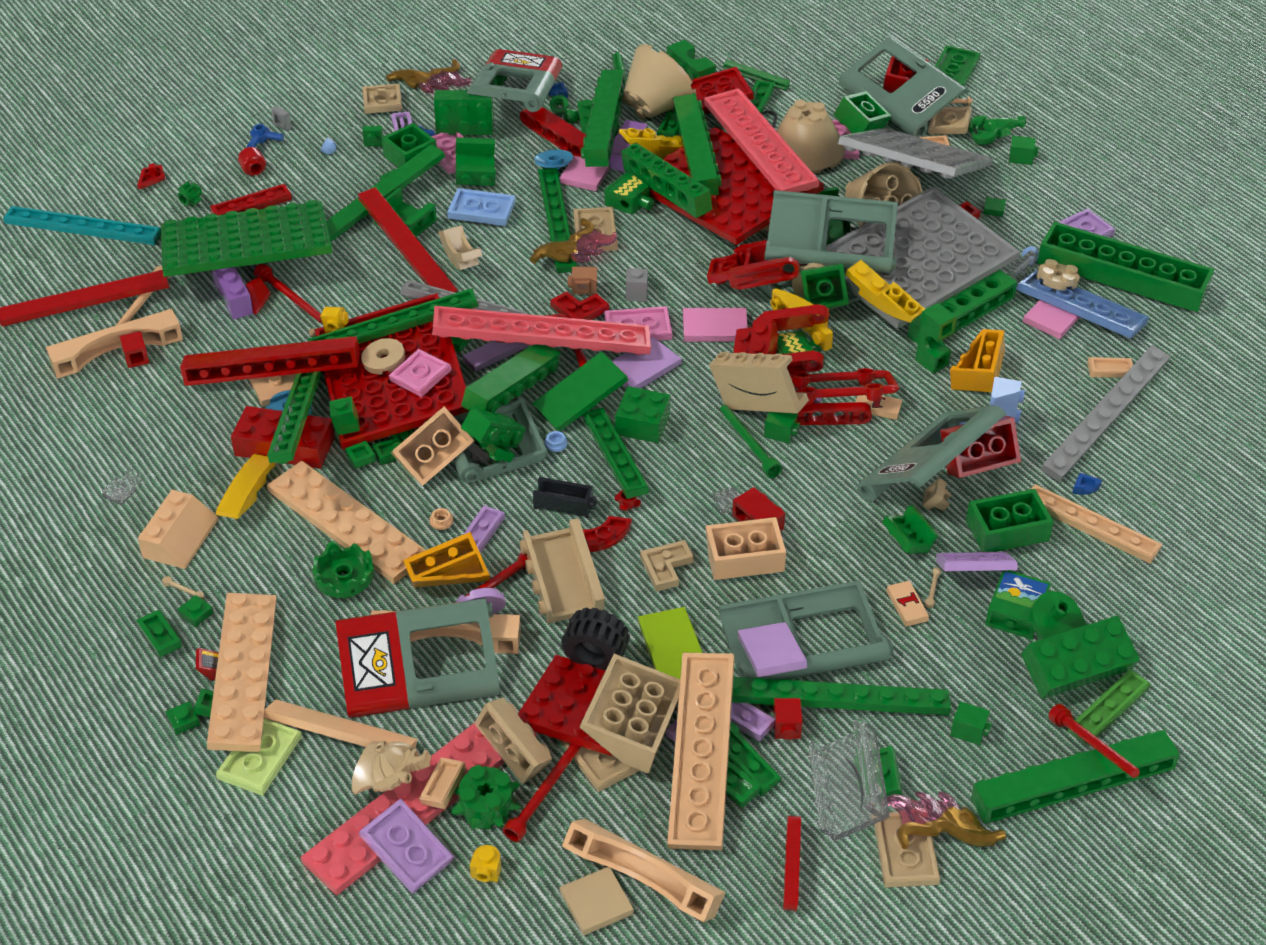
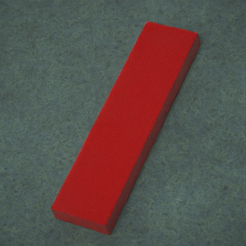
(258, 200)

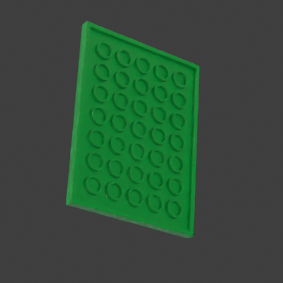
(244, 238)

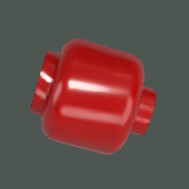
(251, 161)

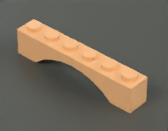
(74, 354)
(504, 631)
(677, 885)

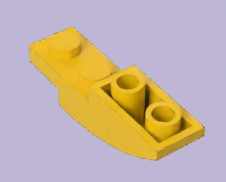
(648, 139)
(885, 297)
(819, 333)

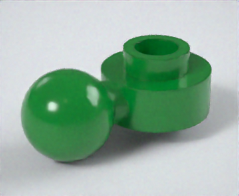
(570, 115)

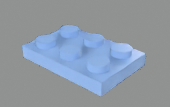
(481, 207)

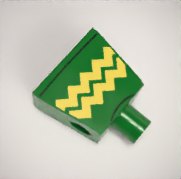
(628, 194)
(795, 342)

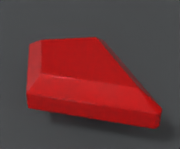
(150, 176)
(258, 294)

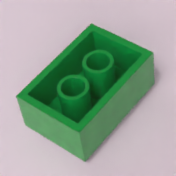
(463, 113)
(1009, 521)

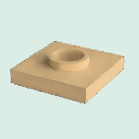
(381, 94)

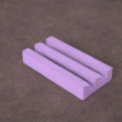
(400, 116)

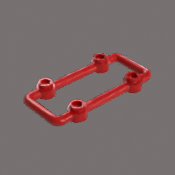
(864, 376)

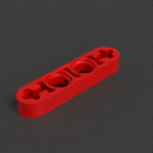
(830, 409)
(792, 863)

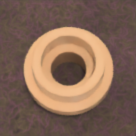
(441, 519)

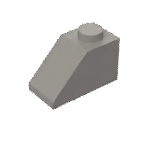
(636, 284)

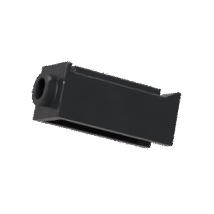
(564, 496)

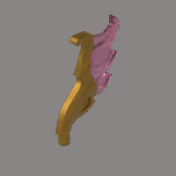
(436, 78)
(577, 247)
(934, 816)

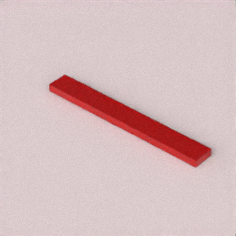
(404, 240)
(83, 298)

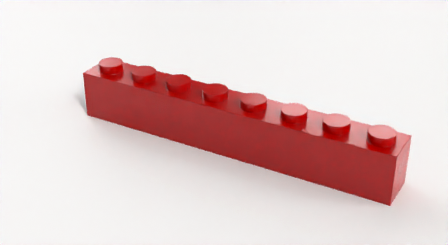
(270, 361)

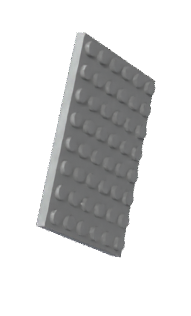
(915, 152)
(936, 250)

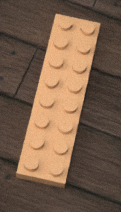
(344, 519)
(242, 673)
(701, 752)

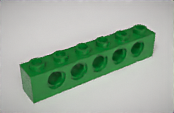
(667, 180)
(974, 301)

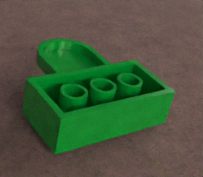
(1072, 651)

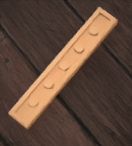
(1099, 526)
(331, 725)

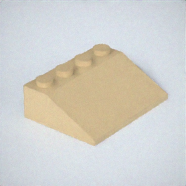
(632, 711)

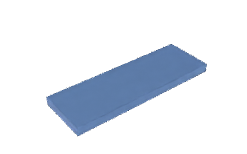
(1086, 305)

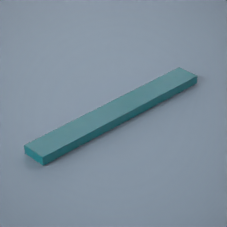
(82, 225)

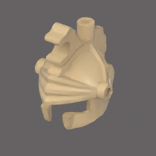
(387, 766)

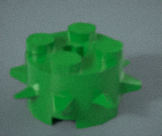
(485, 797)

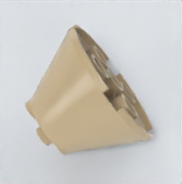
(654, 82)
(812, 135)
(885, 183)

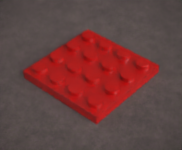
(561, 702)

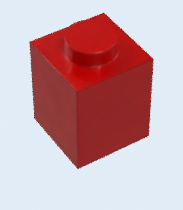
(134, 349)
(787, 718)

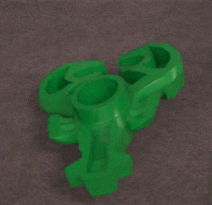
(993, 128)

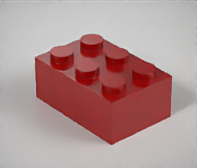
(990, 451)

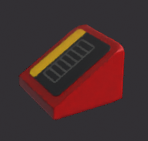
(207, 663)

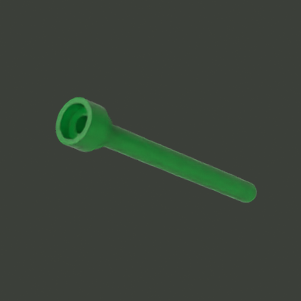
(770, 465)

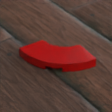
(608, 533)

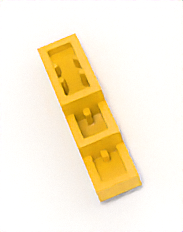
(244, 487)

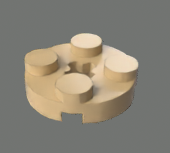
(1058, 275)

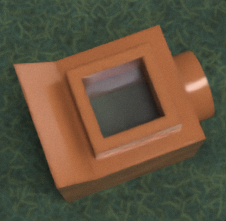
(583, 280)

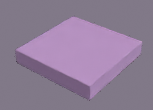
(1089, 222)

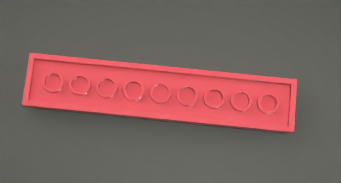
(761, 142)
(541, 330)
(346, 856)

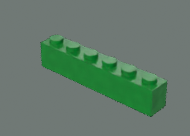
(511, 378)

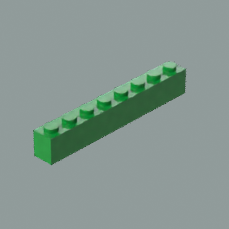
(603, 119)
(696, 142)
(1071, 777)

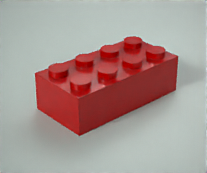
(257, 428)

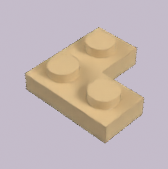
(661, 563)

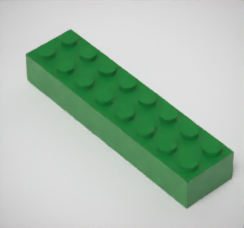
(1128, 266)

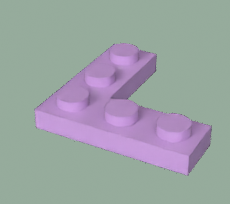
(744, 716)

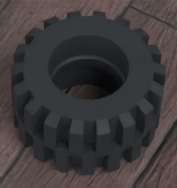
(594, 637)

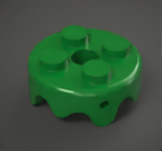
(336, 561)

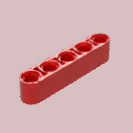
(554, 130)

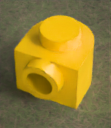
(334, 318)
(486, 864)

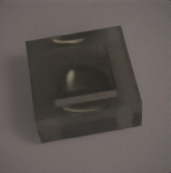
(479, 455)

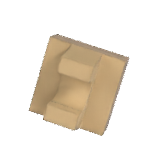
(936, 495)

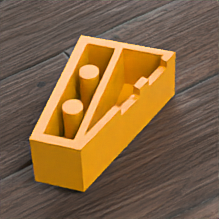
(980, 363)
(448, 564)

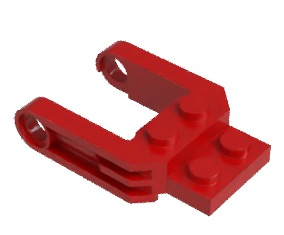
(749, 269)
(764, 335)

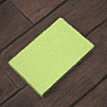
(258, 769)

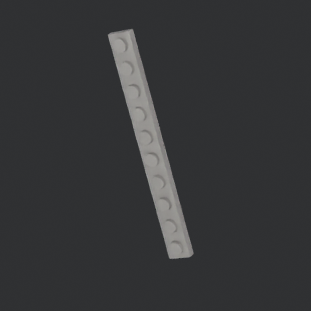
(1105, 413)

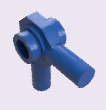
(260, 135)

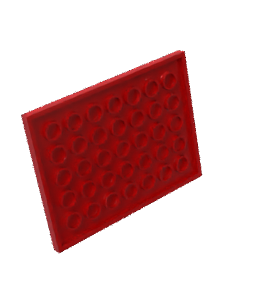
(743, 198)
(385, 406)

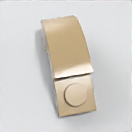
(458, 248)

